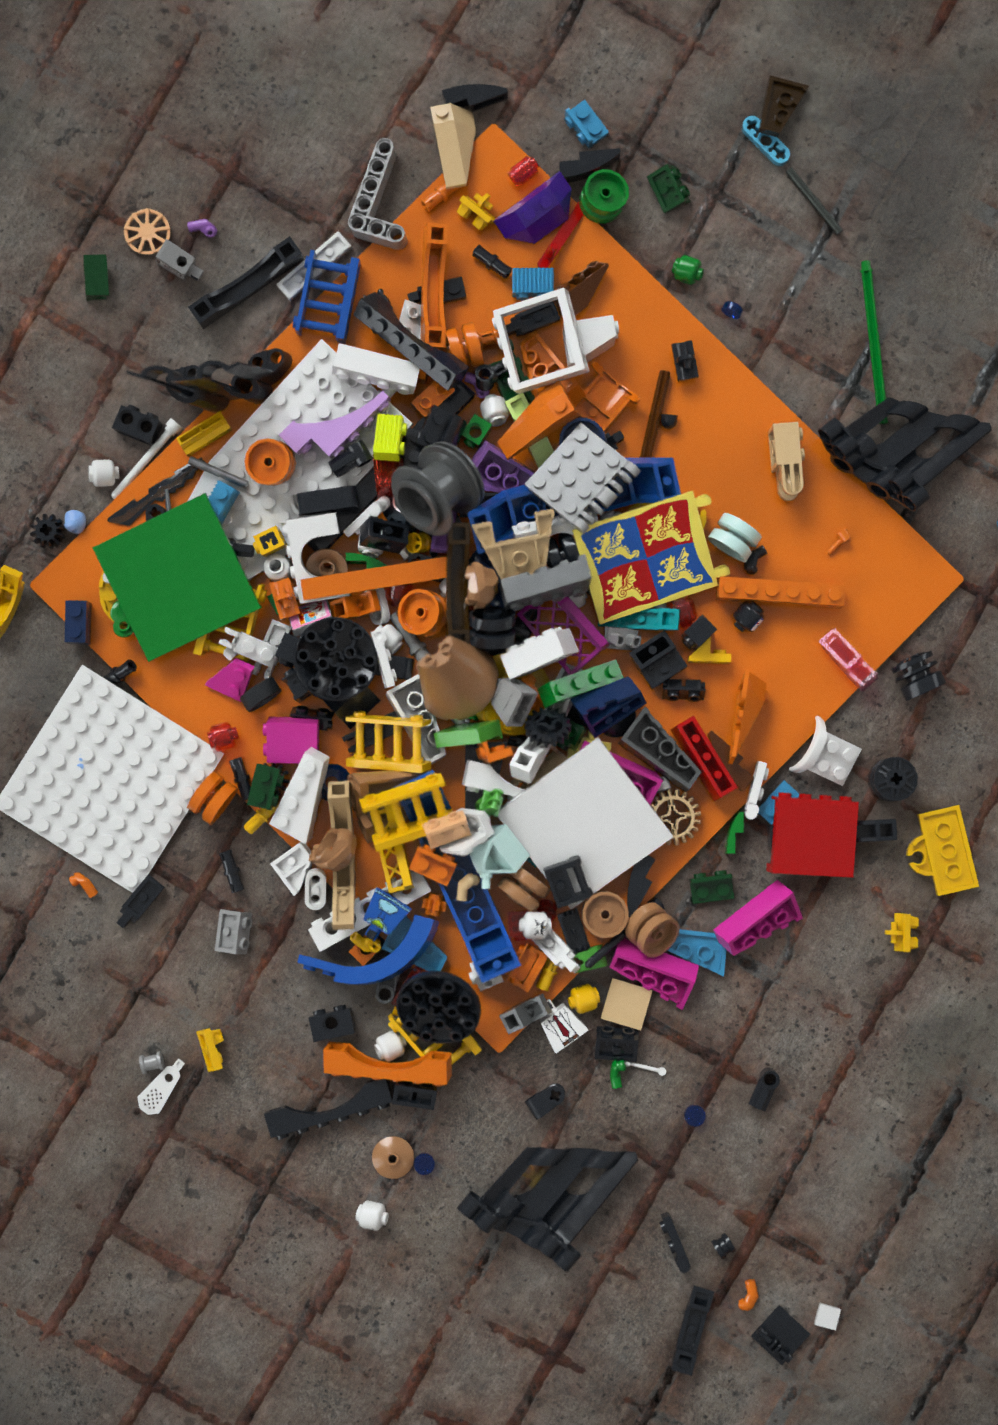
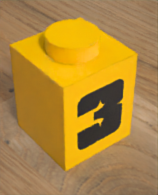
(269, 541)

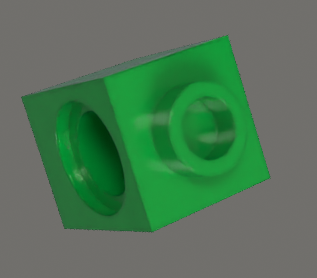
(476, 423)

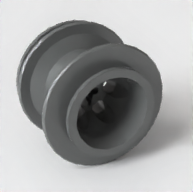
(443, 486)

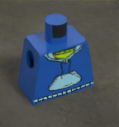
(384, 913)

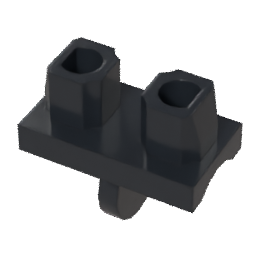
(684, 360)

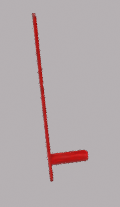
(560, 237)

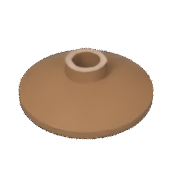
(316, 561)
(393, 1146)

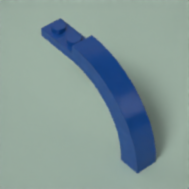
(403, 957)

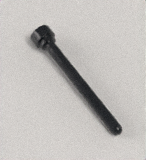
(613, 942)

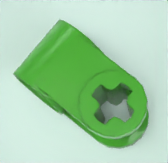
(585, 955)

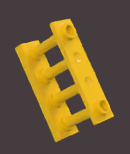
(203, 643)
(378, 760)
(404, 831)
(469, 1043)

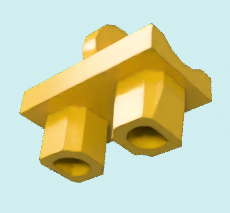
(469, 205)
(901, 932)

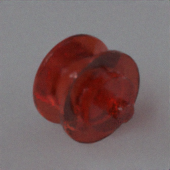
(548, 907)

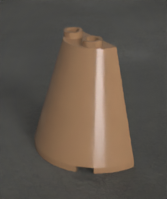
(457, 680)
(372, 783)

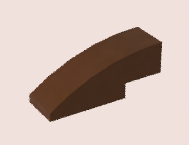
(738, 774)

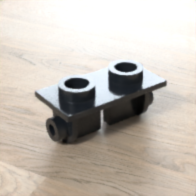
(674, 690)
(324, 715)

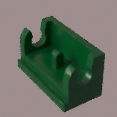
(96, 277)

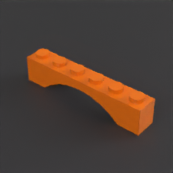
(433, 267)
(780, 591)
(346, 1060)

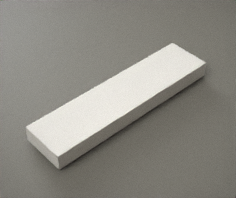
(330, 251)

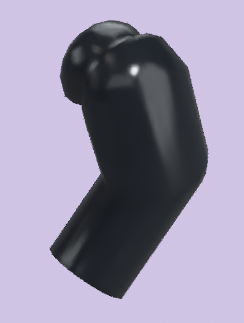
(751, 563)

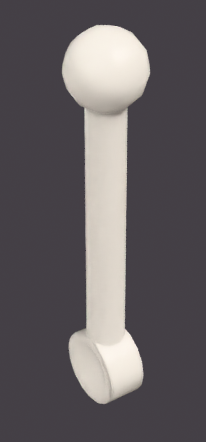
(661, 1071)

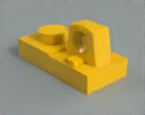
(208, 1040)

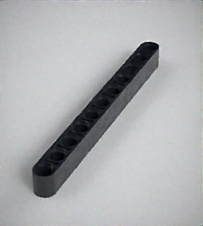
(367, 487)

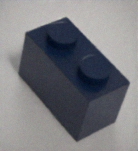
(77, 622)

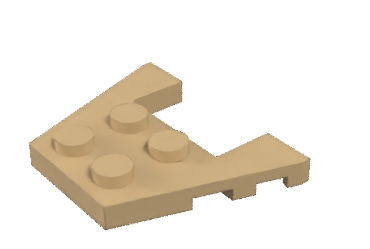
(521, 553)

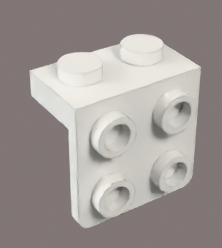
(480, 831)

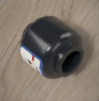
(748, 616)

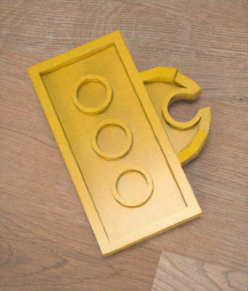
(944, 851)

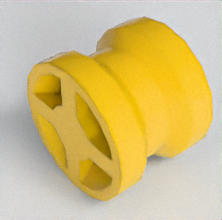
(418, 542)

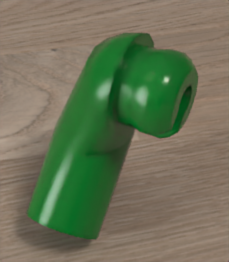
(615, 1076)

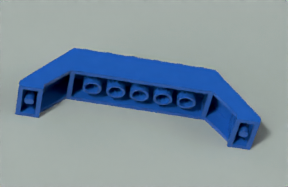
(516, 505)
(478, 916)

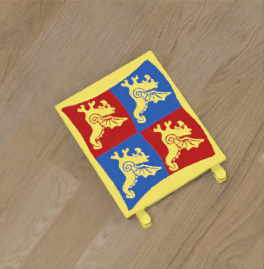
(648, 556)

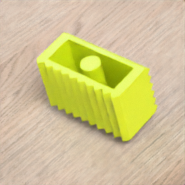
(389, 437)

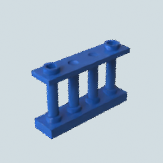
(343, 309)

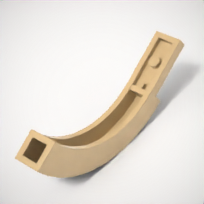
(344, 880)

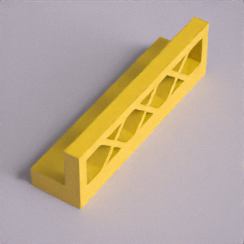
(401, 856)

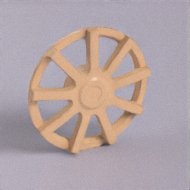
(146, 231)

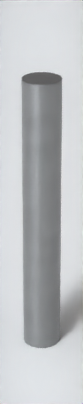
(218, 472)

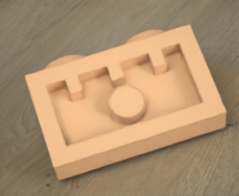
(446, 829)

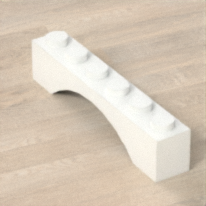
(529, 755)
(484, 777)

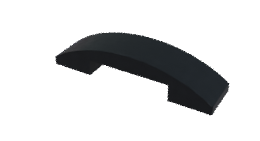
(691, 1330)

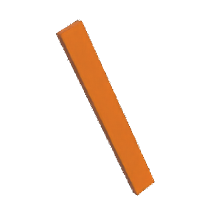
(373, 578)

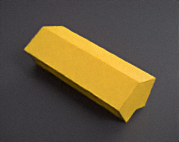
(204, 434)

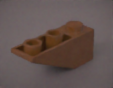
(583, 286)

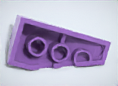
(498, 471)

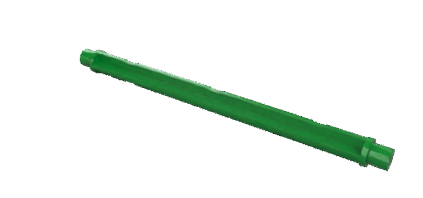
(873, 334)

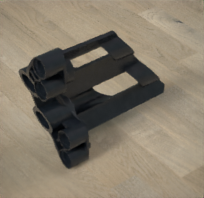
(197, 388)
(893, 465)
(548, 1214)

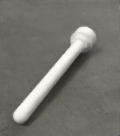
(170, 430)

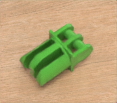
(490, 802)

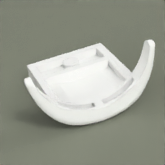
(828, 755)

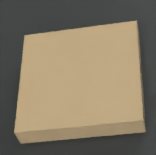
(626, 1004)

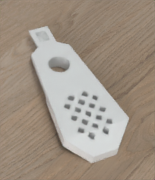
(162, 1086)

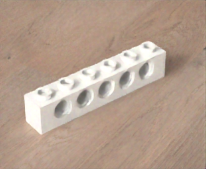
(324, 939)

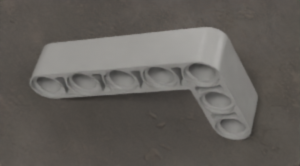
(373, 199)

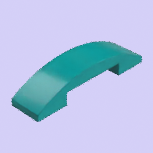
(648, 619)

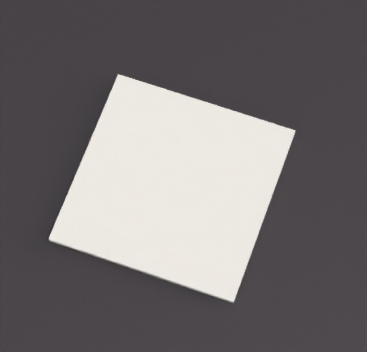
(132, 782)

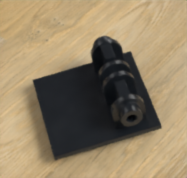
(780, 1335)

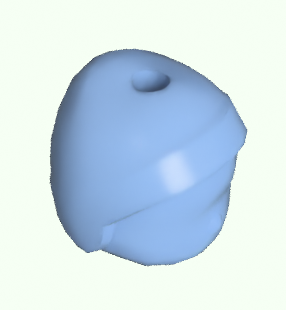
(75, 521)

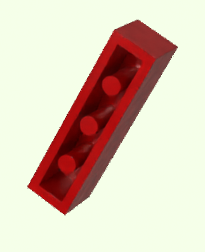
(703, 755)

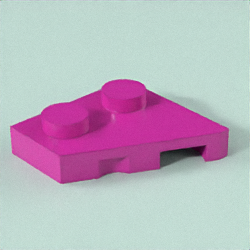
(232, 679)

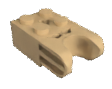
(787, 458)

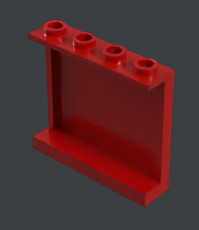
(814, 835)

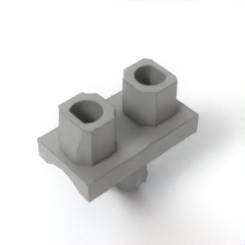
(622, 638)

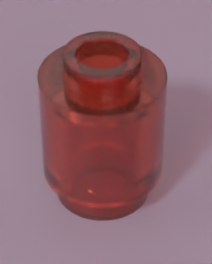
(523, 171)

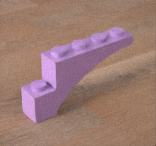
(335, 433)

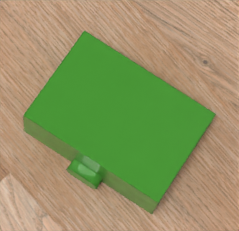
(468, 733)

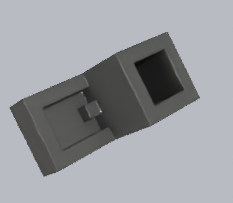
(525, 1013)

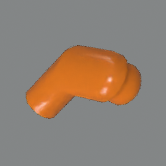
(85, 883)
(751, 1298)

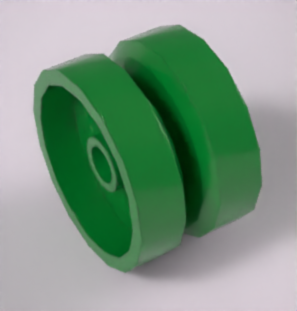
(603, 196)

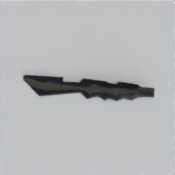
(134, 509)

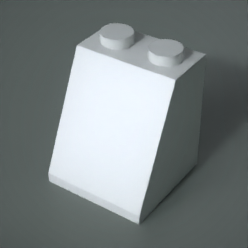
(596, 335)

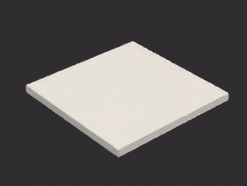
(588, 812)

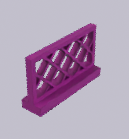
(580, 621)

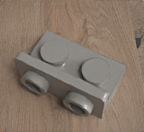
(233, 932)

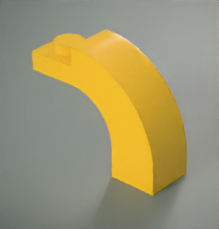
(10, 595)

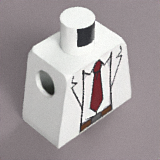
(562, 1026)

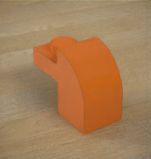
(355, 606)

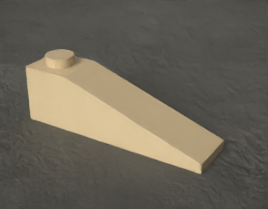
(455, 138)

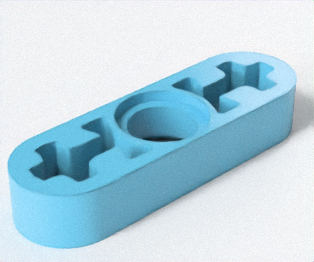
(750, 134)

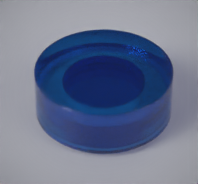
(732, 309)
(694, 1115)
(424, 1163)

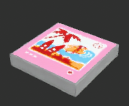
(309, 614)

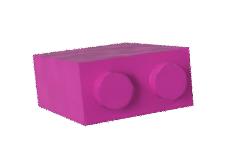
(289, 738)

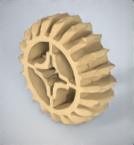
(691, 814)

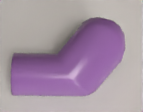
(204, 226)
(470, 378)

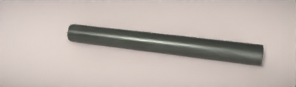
(814, 201)

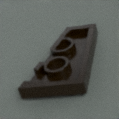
(779, 104)

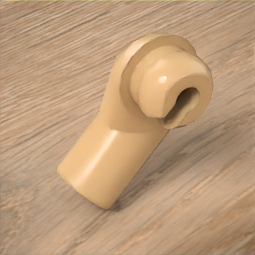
(466, 883)

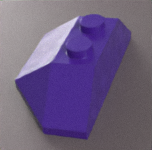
(537, 212)

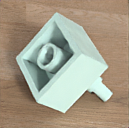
(498, 855)

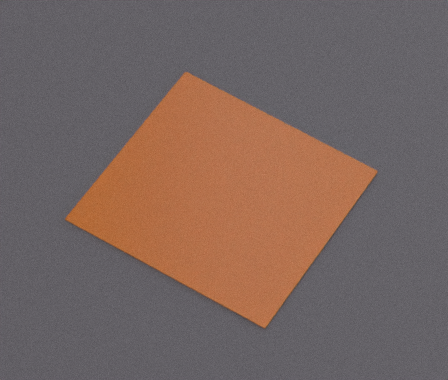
(717, 451)

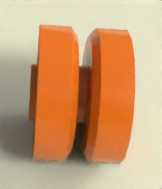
(467, 347)
(282, 464)
(423, 613)
(212, 797)

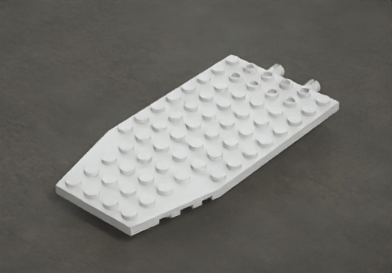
(304, 396)

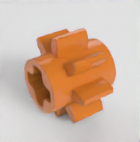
(434, 904)

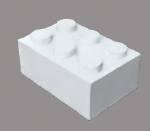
(539, 652)

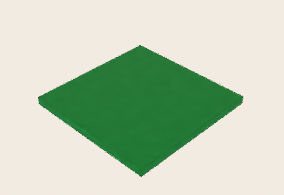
(177, 577)

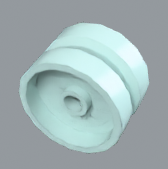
(734, 537)

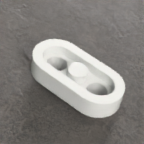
(382, 616)
(315, 887)

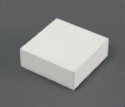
(827, 1316)

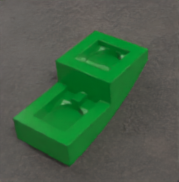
(353, 558)
(736, 826)

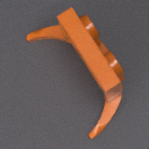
(604, 398)

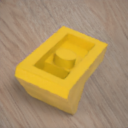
(703, 655)

